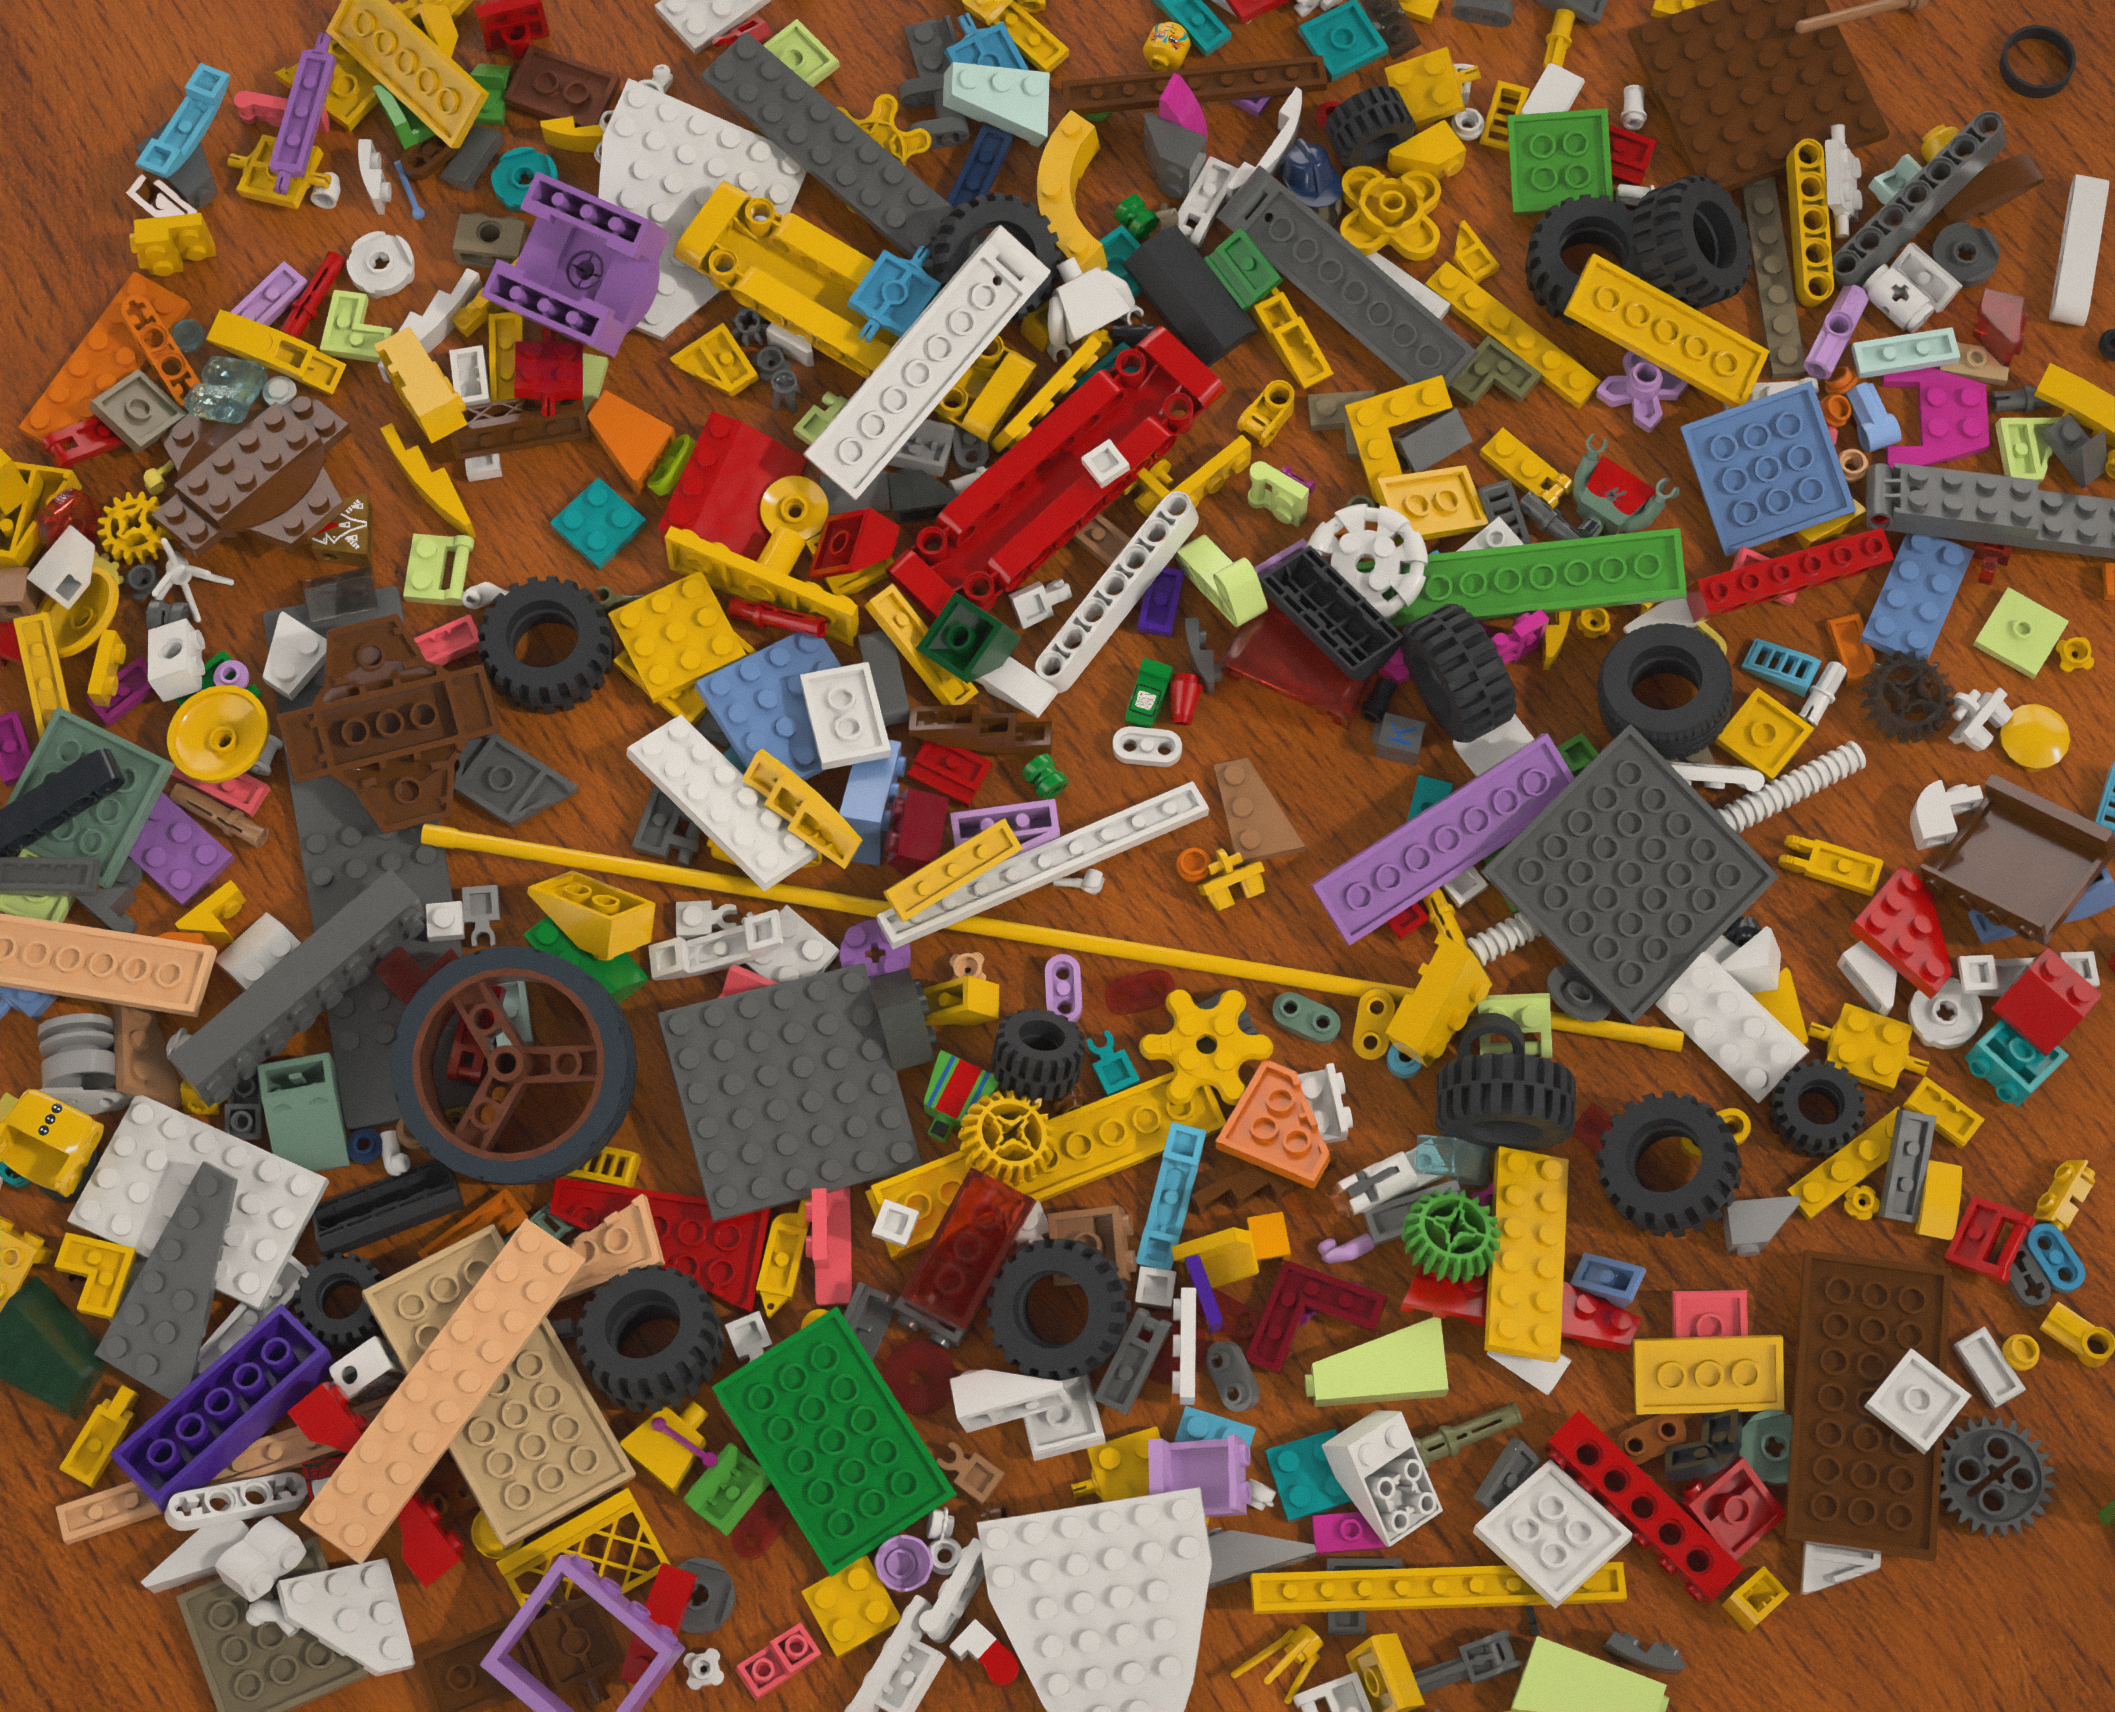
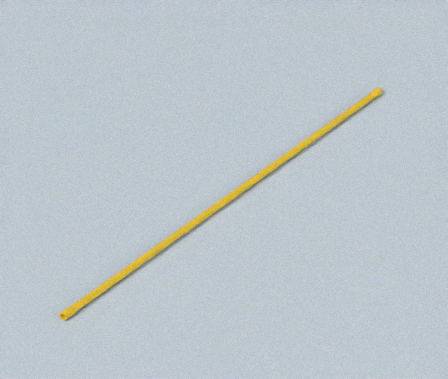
(453, 838)

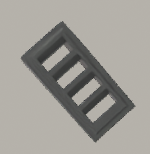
(1504, 490)

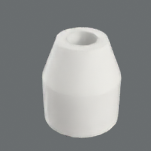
(327, 197)

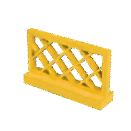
(578, 1530)

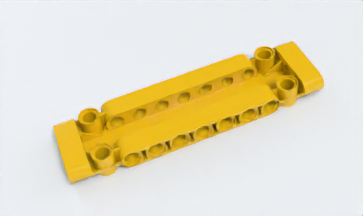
(804, 286)

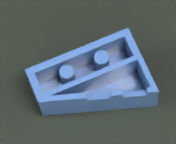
(869, 802)

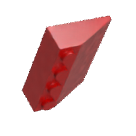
(725, 485)

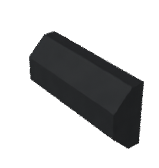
(1189, 295)
(1332, 614)
(386, 1208)

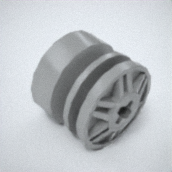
(77, 1051)

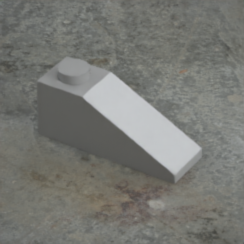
(1241, 1554)

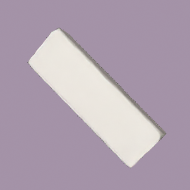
(1554, 91)
(1538, 1373)

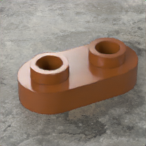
(1651, 1438)

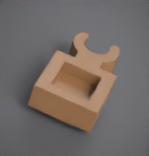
(975, 1476)

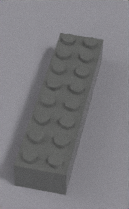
(299, 989)

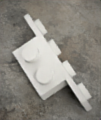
(902, 1669)

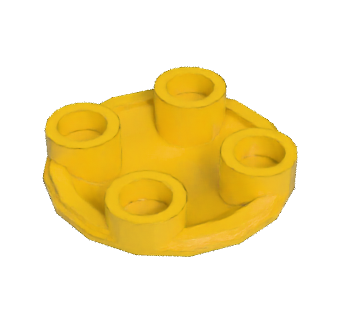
(2035, 737)

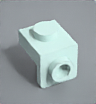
(1891, 182)

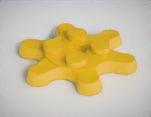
(882, 129)
(1200, 1069)

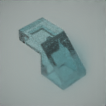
(1452, 1158)

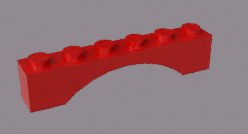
(425, 1542)

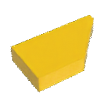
(1472, 256)

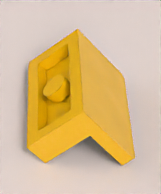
(1224, 1255)

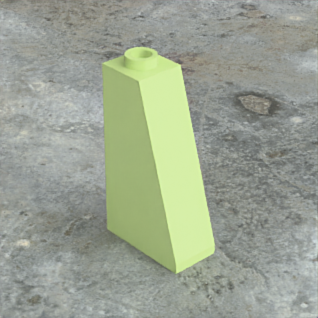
(1386, 1369)
(1575, 1682)

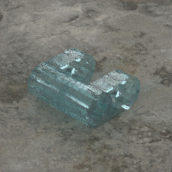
(234, 391)

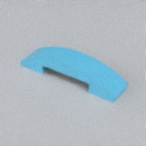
(189, 123)
(1171, 1196)

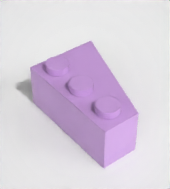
(1031, 823)

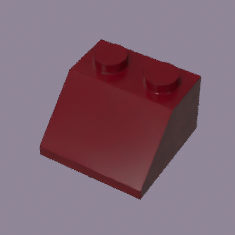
(916, 830)

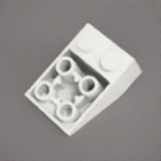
(1383, 1474)

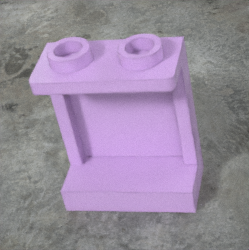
(1208, 1464)

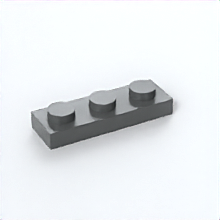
(1907, 1166)

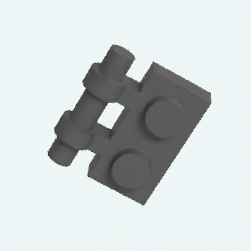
(659, 828)

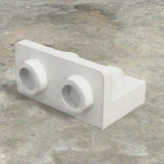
(1324, 1093)

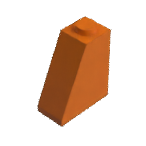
(629, 437)

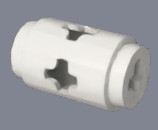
(1906, 313)

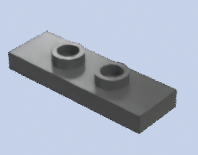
(49, 876)

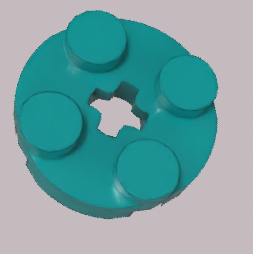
(509, 171)

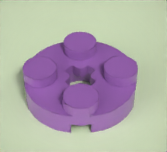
(861, 939)

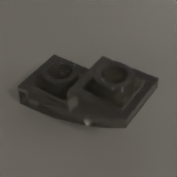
(1392, 26)

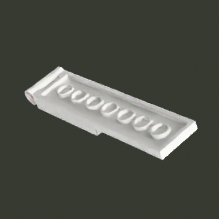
(927, 362)

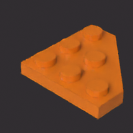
(1276, 1127)

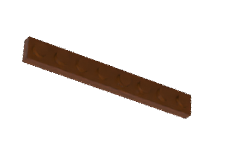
(1206, 84)

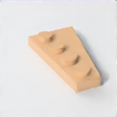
(618, 1244)

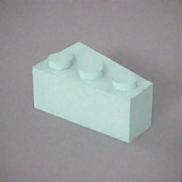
(1000, 96)

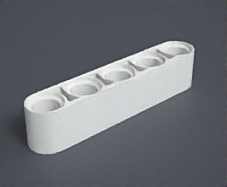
(2079, 250)

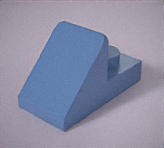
(1608, 1278)

